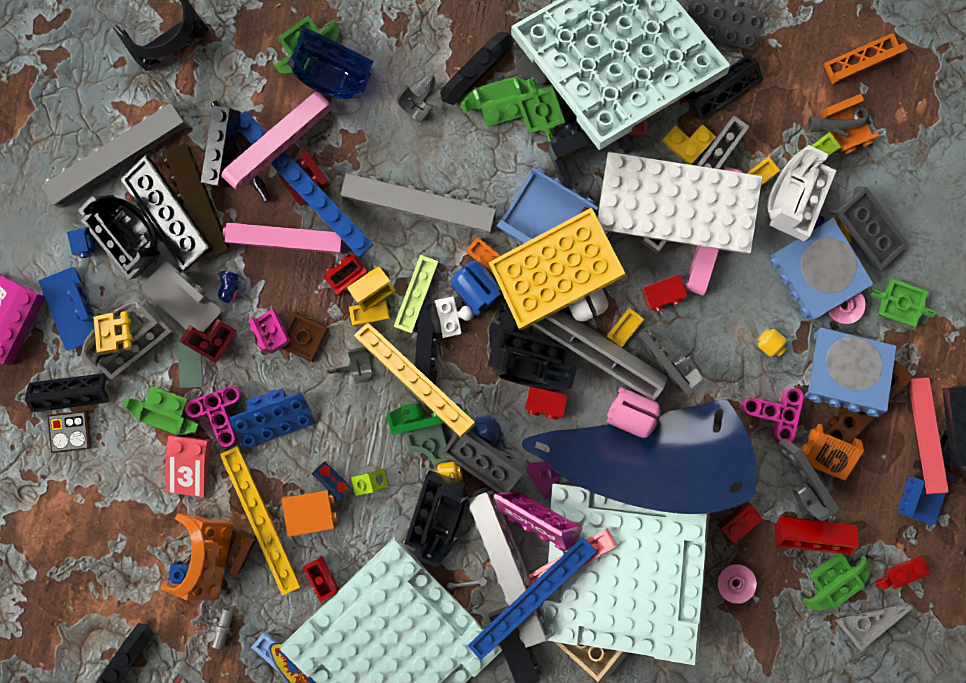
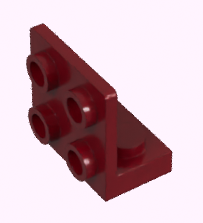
(313, 171)

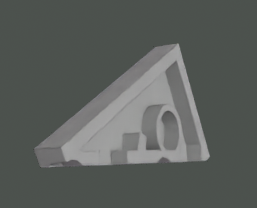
(868, 626)

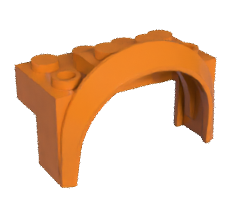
(207, 558)

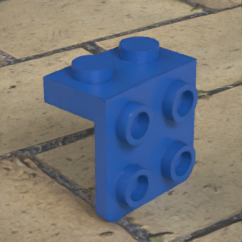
(918, 504)

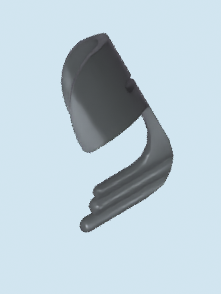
(407, 105)
(363, 358)

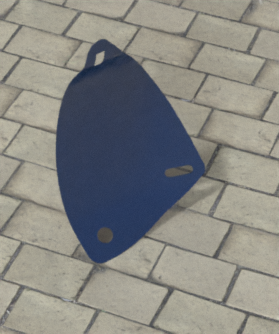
(673, 470)

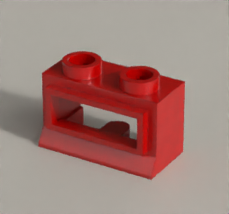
(350, 279)

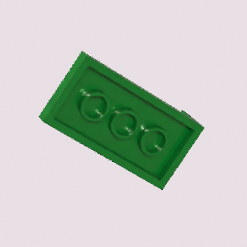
(401, 422)

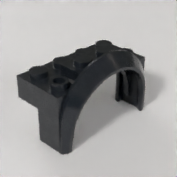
(169, 42)
(571, 139)
(101, 222)
(527, 370)
(955, 414)
(448, 518)

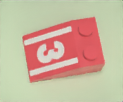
(187, 465)

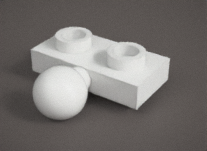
(450, 316)

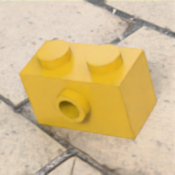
(371, 288)

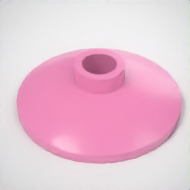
(854, 310)
(746, 583)

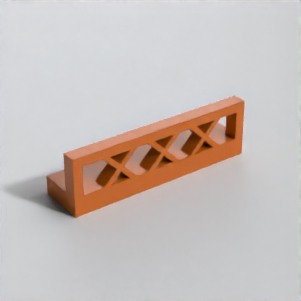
(868, 63)

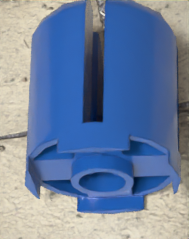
(476, 286)

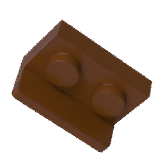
(240, 551)

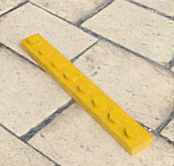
(415, 380)
(260, 520)

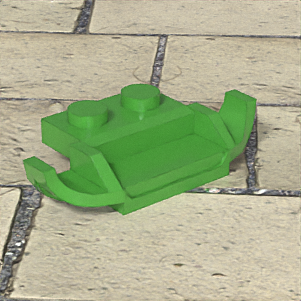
(290, 36)
(497, 100)
(162, 411)
(837, 582)

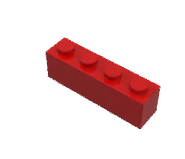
(816, 535)

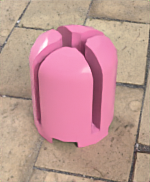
(634, 413)

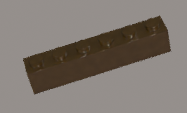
(196, 197)

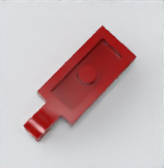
(904, 573)

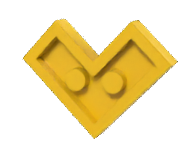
(688, 148)

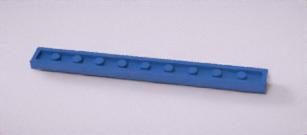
(309, 191)

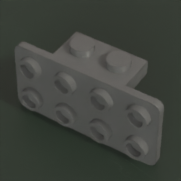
(728, 22)

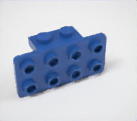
(271, 417)

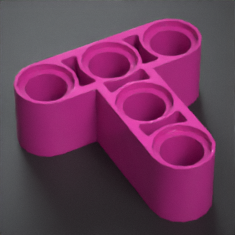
(213, 412)
(778, 412)

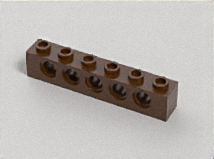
(900, 379)

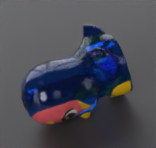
(229, 288)

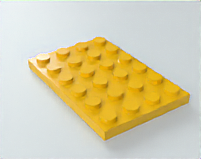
(556, 269)

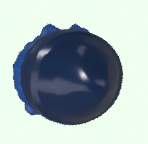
(488, 430)

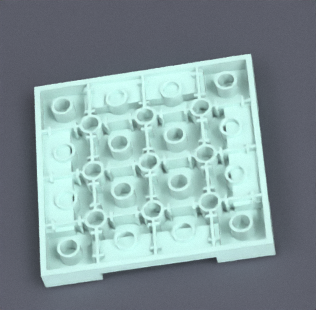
(619, 59)
(641, 592)
(389, 628)

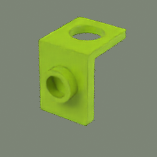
(367, 482)

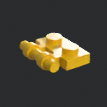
(106, 333)

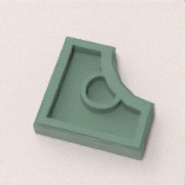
(429, 441)

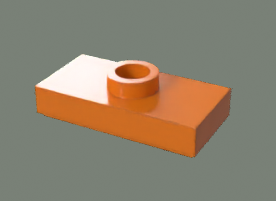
(482, 252)

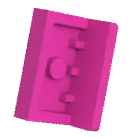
(269, 331)

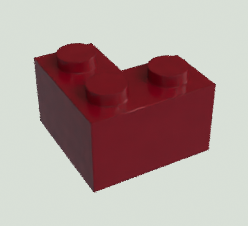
(210, 344)

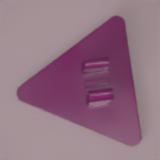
(543, 477)

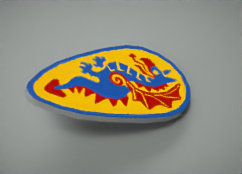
(286, 667)

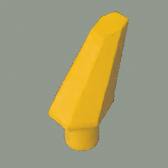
(844, 230)

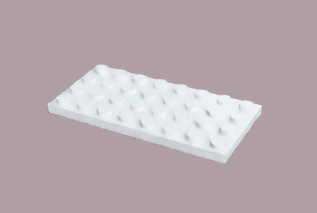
(679, 202)

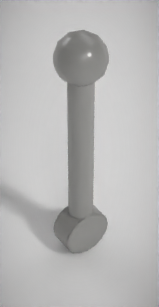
(482, 581)

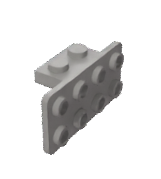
(181, 298)

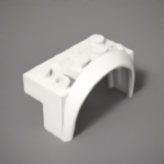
(787, 191)

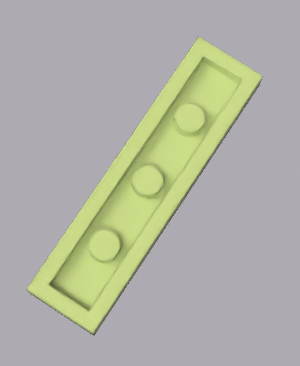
(416, 294)

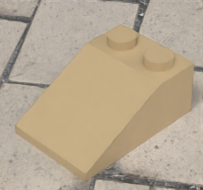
(595, 660)

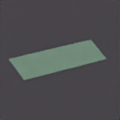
(189, 363)

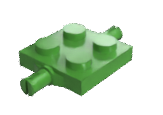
(541, 109)
(902, 303)

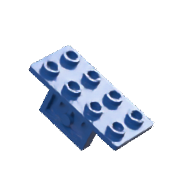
(68, 307)

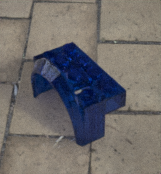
(324, 77)

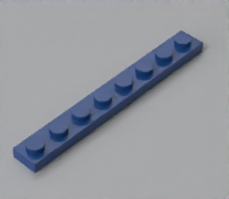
(532, 598)

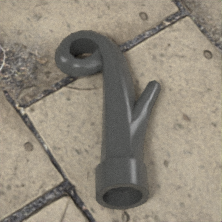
(837, 126)

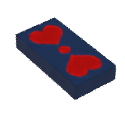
(331, 480)

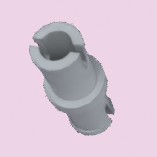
(222, 628)

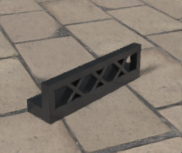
(737, 73)
(65, 396)

